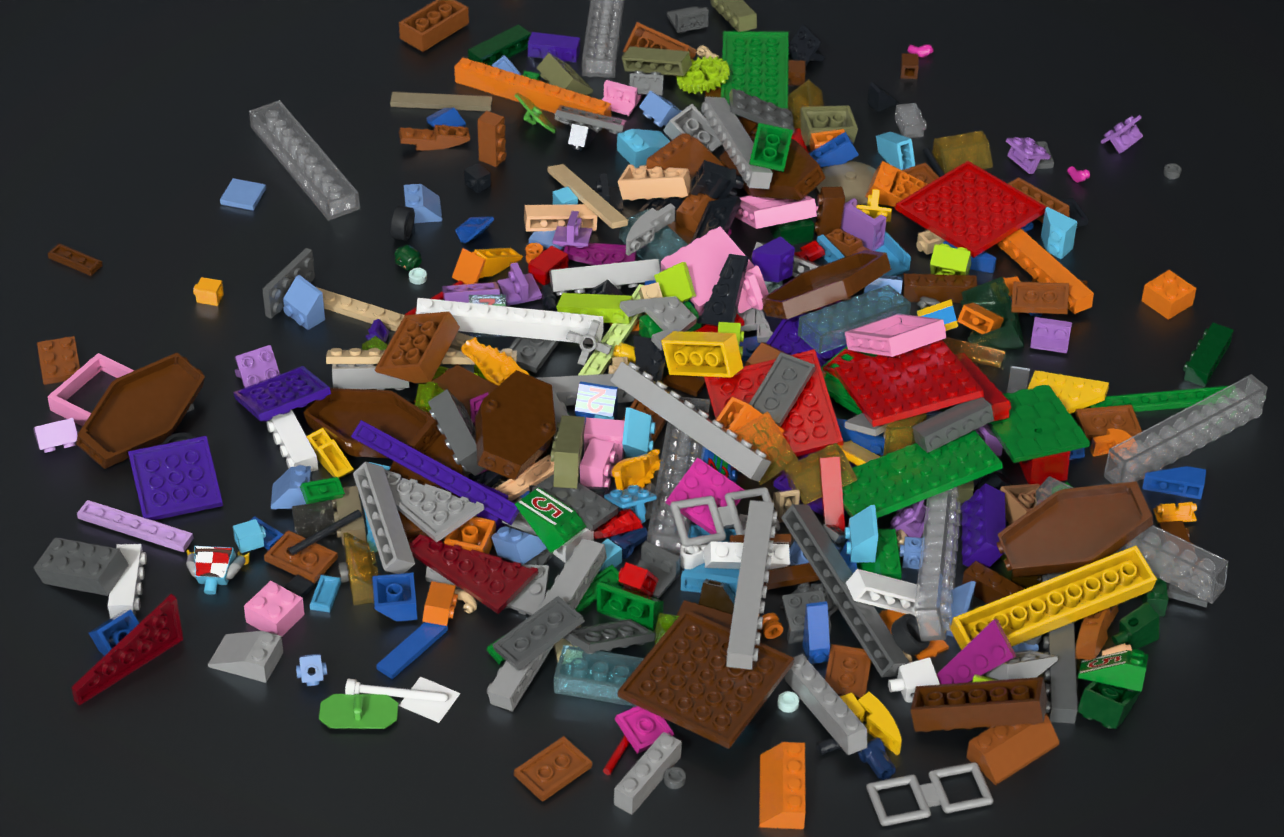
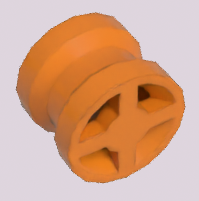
(533, 250)
(771, 626)

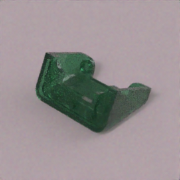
(998, 299)

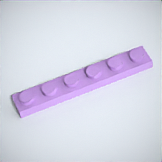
(135, 526)

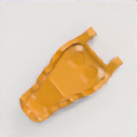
(492, 364)
(636, 470)

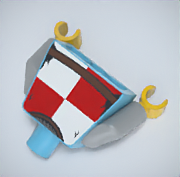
(214, 565)

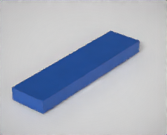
(410, 649)

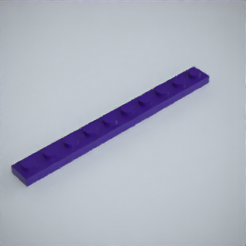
(435, 472)

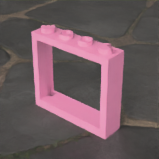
(766, 212)
(892, 337)
(58, 398)

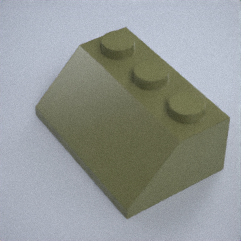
(562, 75)
(827, 118)

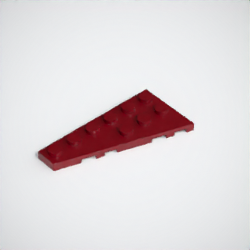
(475, 572)
(145, 642)

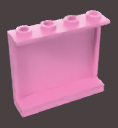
(704, 261)

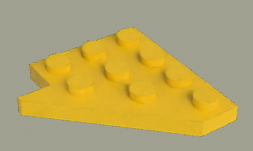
(1072, 391)

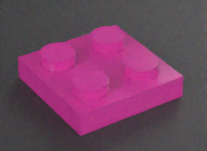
(642, 727)

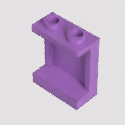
(862, 226)

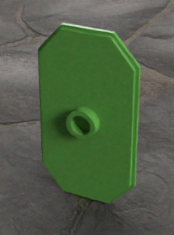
(537, 114)
(358, 711)

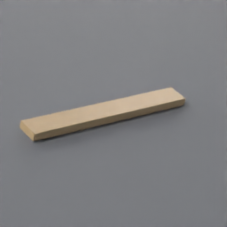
(588, 196)

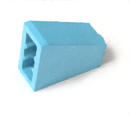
(896, 150)

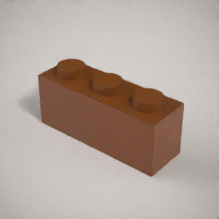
(491, 138)

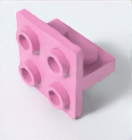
(622, 97)
(752, 290)

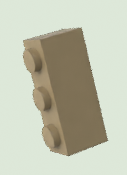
(344, 507)

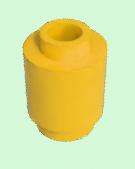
(625, 350)

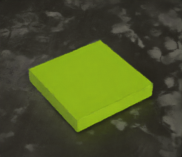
(676, 282)

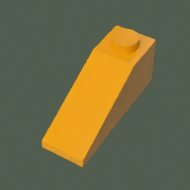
(497, 260)

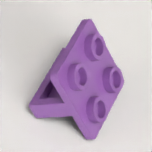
(1124, 134)
(1026, 153)
(573, 233)
(519, 287)
(1050, 335)
(256, 366)
(910, 519)

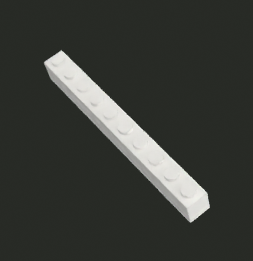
(512, 320)

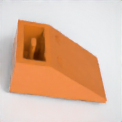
(893, 184)
(738, 414)

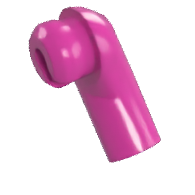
(922, 51)
(1078, 176)

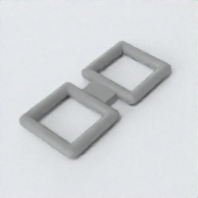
(722, 517)
(929, 794)

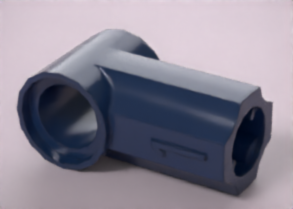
(630, 540)
(877, 759)

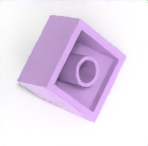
(56, 434)

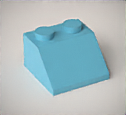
(1058, 233)
(637, 433)
(862, 536)

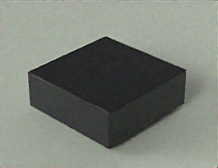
(300, 586)

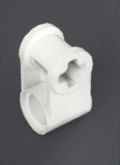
(692, 556)

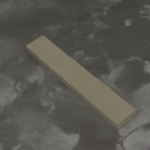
(441, 101)

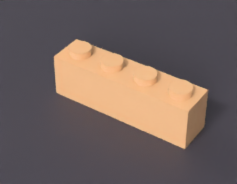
(550, 216)

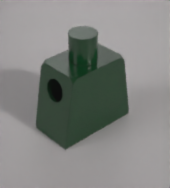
(1138, 627)

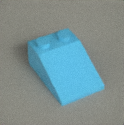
(639, 144)

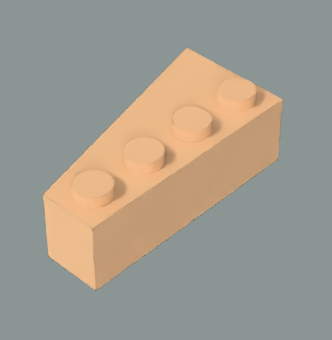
(654, 183)

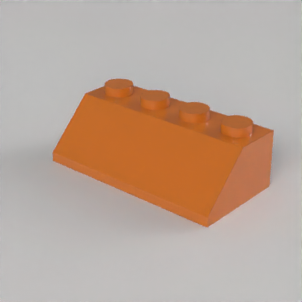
(783, 786)

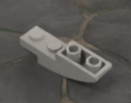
(644, 228)

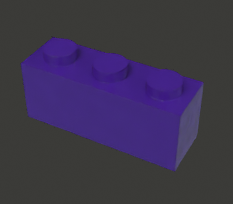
(563, 47)

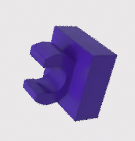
(378, 329)

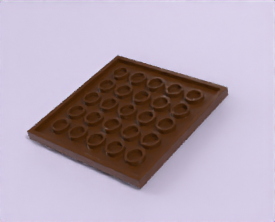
(692, 687)

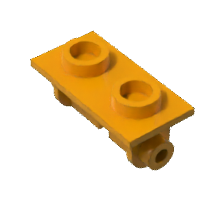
(1170, 512)

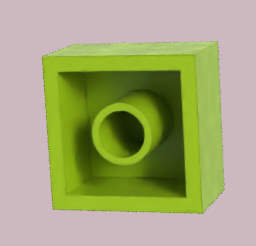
(950, 260)

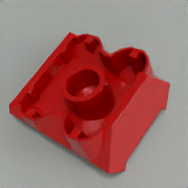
(620, 523)

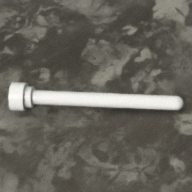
(354, 687)

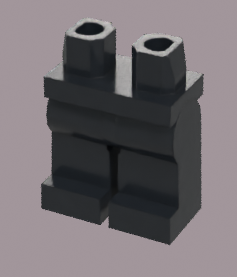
(715, 181)

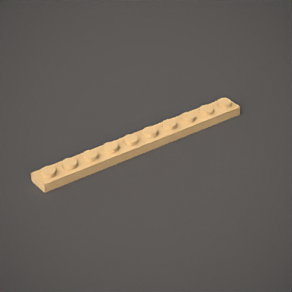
(369, 313)
(373, 355)

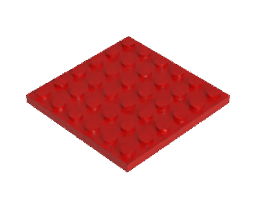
(970, 208)
(908, 383)
(811, 420)

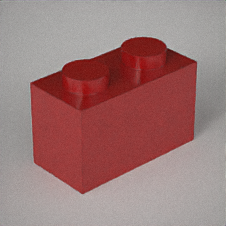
(548, 260)
(638, 579)

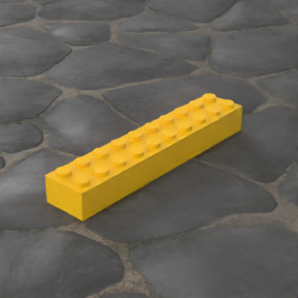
(1061, 599)

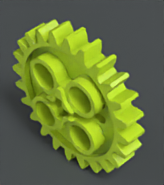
(713, 70)

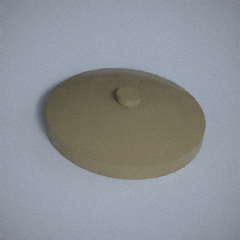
(852, 177)

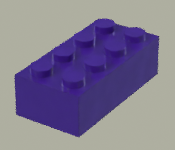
(981, 522)

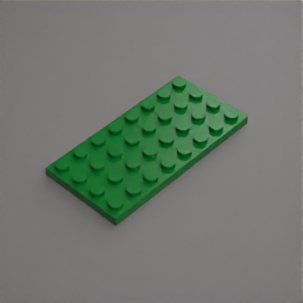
(757, 65)
(916, 475)

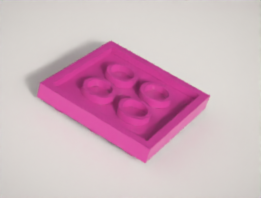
(698, 482)

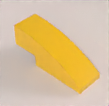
(329, 454)
(880, 722)

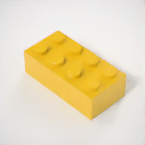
(702, 354)

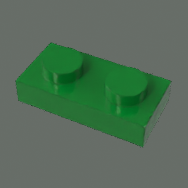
(322, 490)

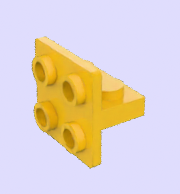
(872, 209)

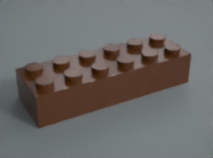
(979, 704)

